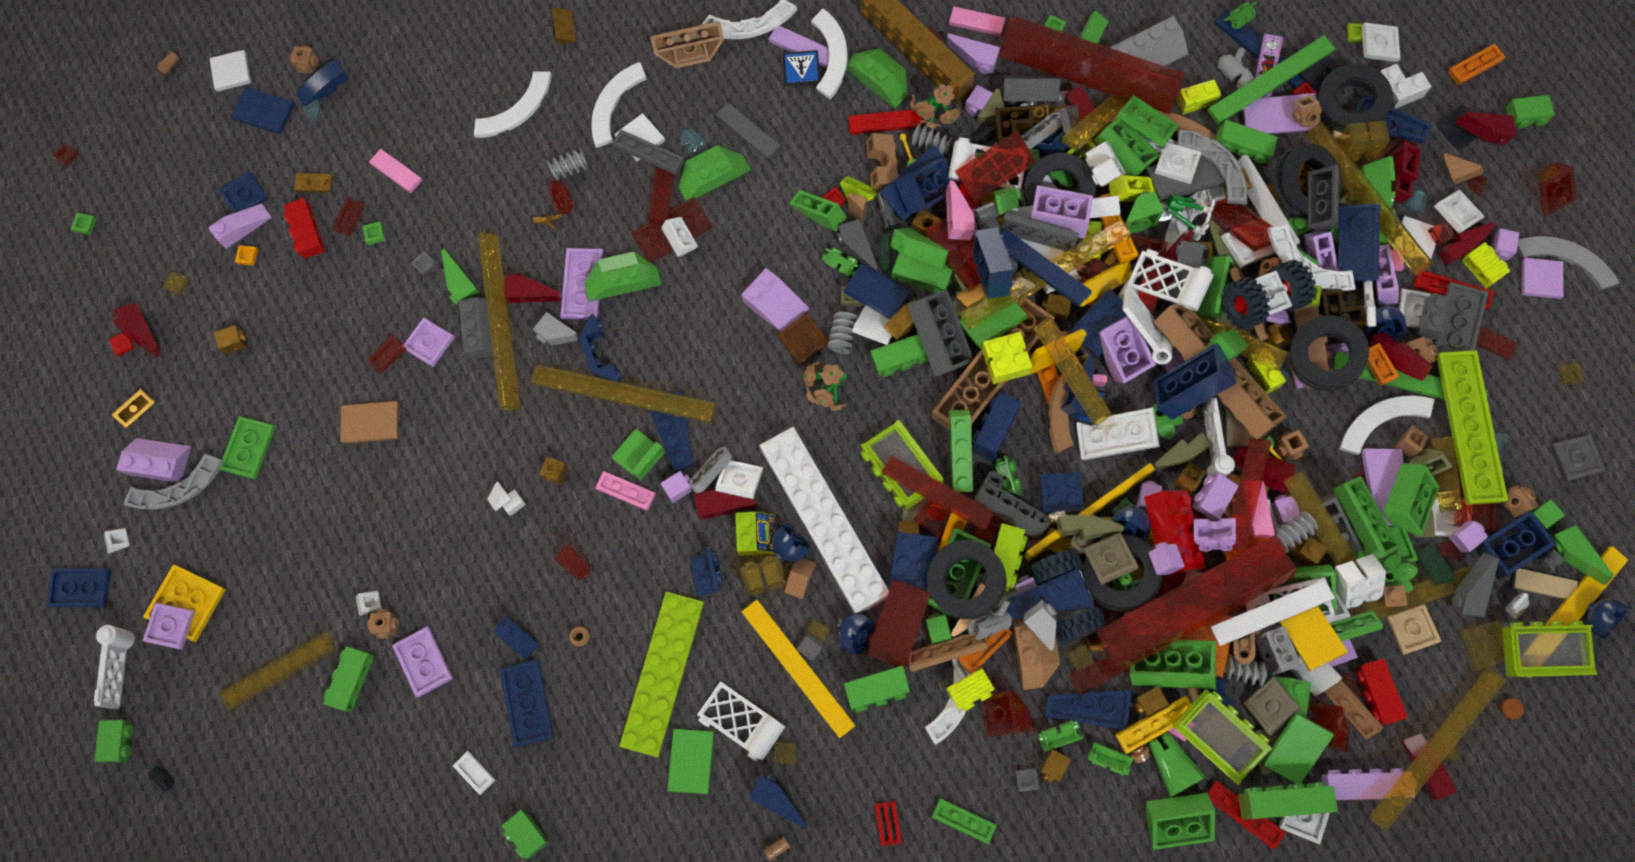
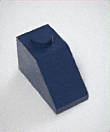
(515, 637)

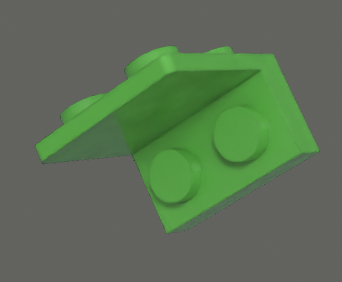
(638, 454)

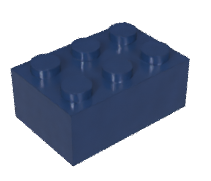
(993, 262)
(1102, 315)
(995, 426)
(1516, 544)
(911, 558)

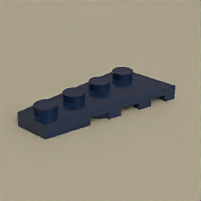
(1399, 123)
(675, 437)
(1063, 593)
(1100, 709)

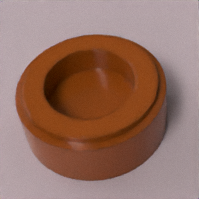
(1512, 708)

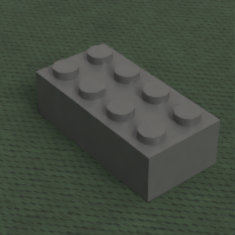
(940, 332)

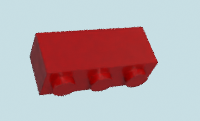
(303, 228)
(1380, 692)

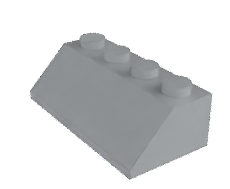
(1158, 44)

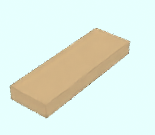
(1543, 584)

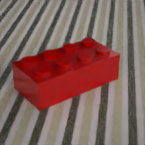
(1174, 523)

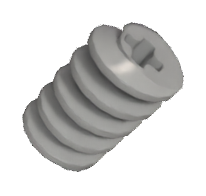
(927, 139)
(567, 165)
(840, 331)
(1294, 529)
(1253, 671)

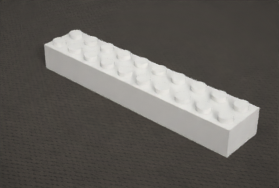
(824, 521)

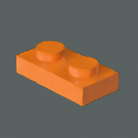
(1381, 365)

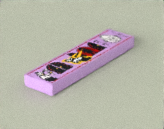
(1268, 55)

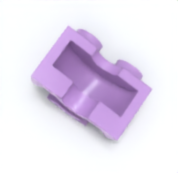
(1215, 535)

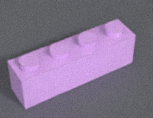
(1361, 785)

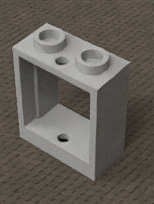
(1280, 650)

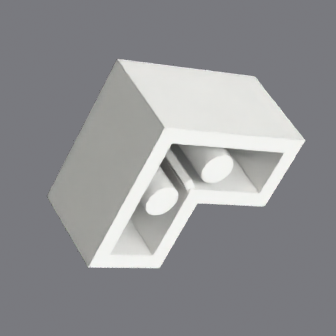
(1405, 89)
(1105, 164)

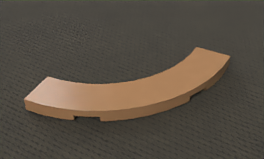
(1059, 424)

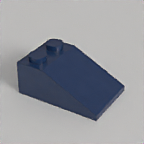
(924, 185)
(774, 798)

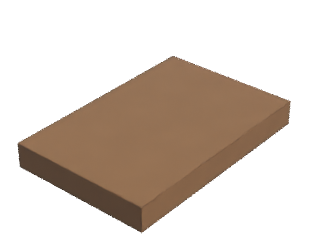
(369, 422)

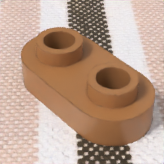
(1244, 645)

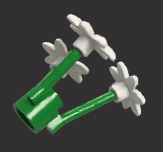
(1177, 203)

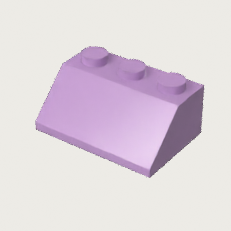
(1062, 209)
(154, 460)

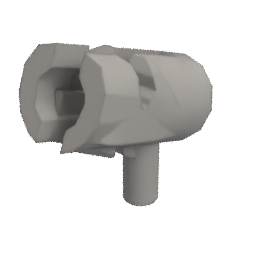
(1233, 68)
(992, 622)

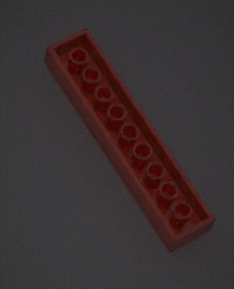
(1090, 64)
(1195, 604)

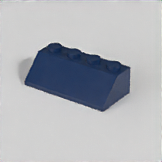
(1194, 382)

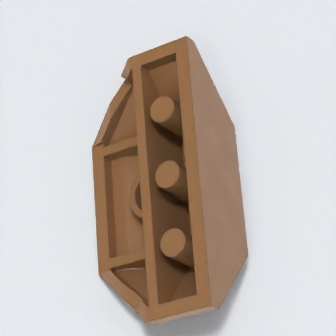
(688, 45)
(1034, 657)

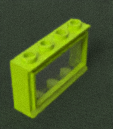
(898, 443)
(1548, 649)
(1222, 735)

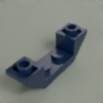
(590, 332)

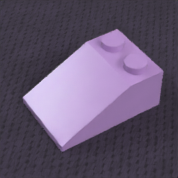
(774, 301)
(1125, 350)

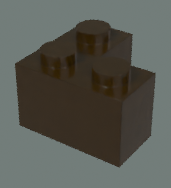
(1012, 119)
(1333, 305)

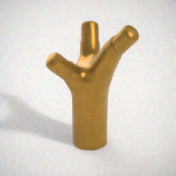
(547, 220)

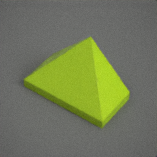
(856, 187)

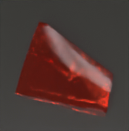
(1144, 243)

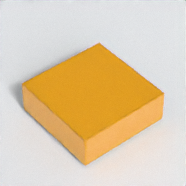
(246, 255)

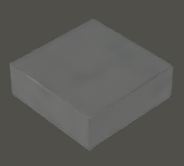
(424, 263)
(810, 647)
(1027, 780)

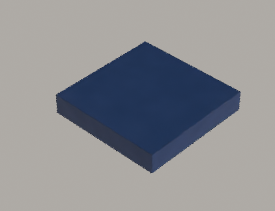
(243, 193)

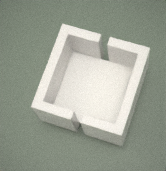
(1356, 588)

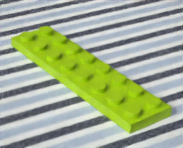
(1471, 428)
(661, 674)

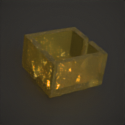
(1359, 145)
(752, 575)

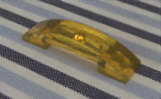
(1449, 492)

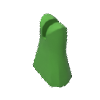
(1174, 764)

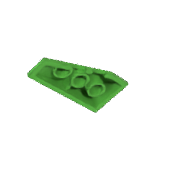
(1380, 176)

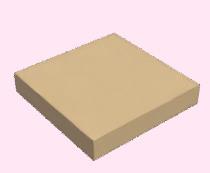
(1413, 629)

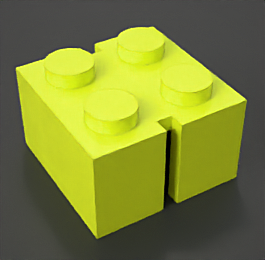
(1007, 357)

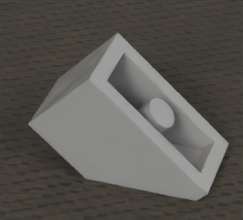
(553, 331)
(1042, 622)

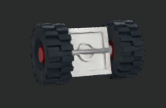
(1284, 288)
(1072, 623)

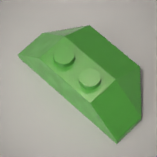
(880, 74)
(711, 171)
(620, 276)

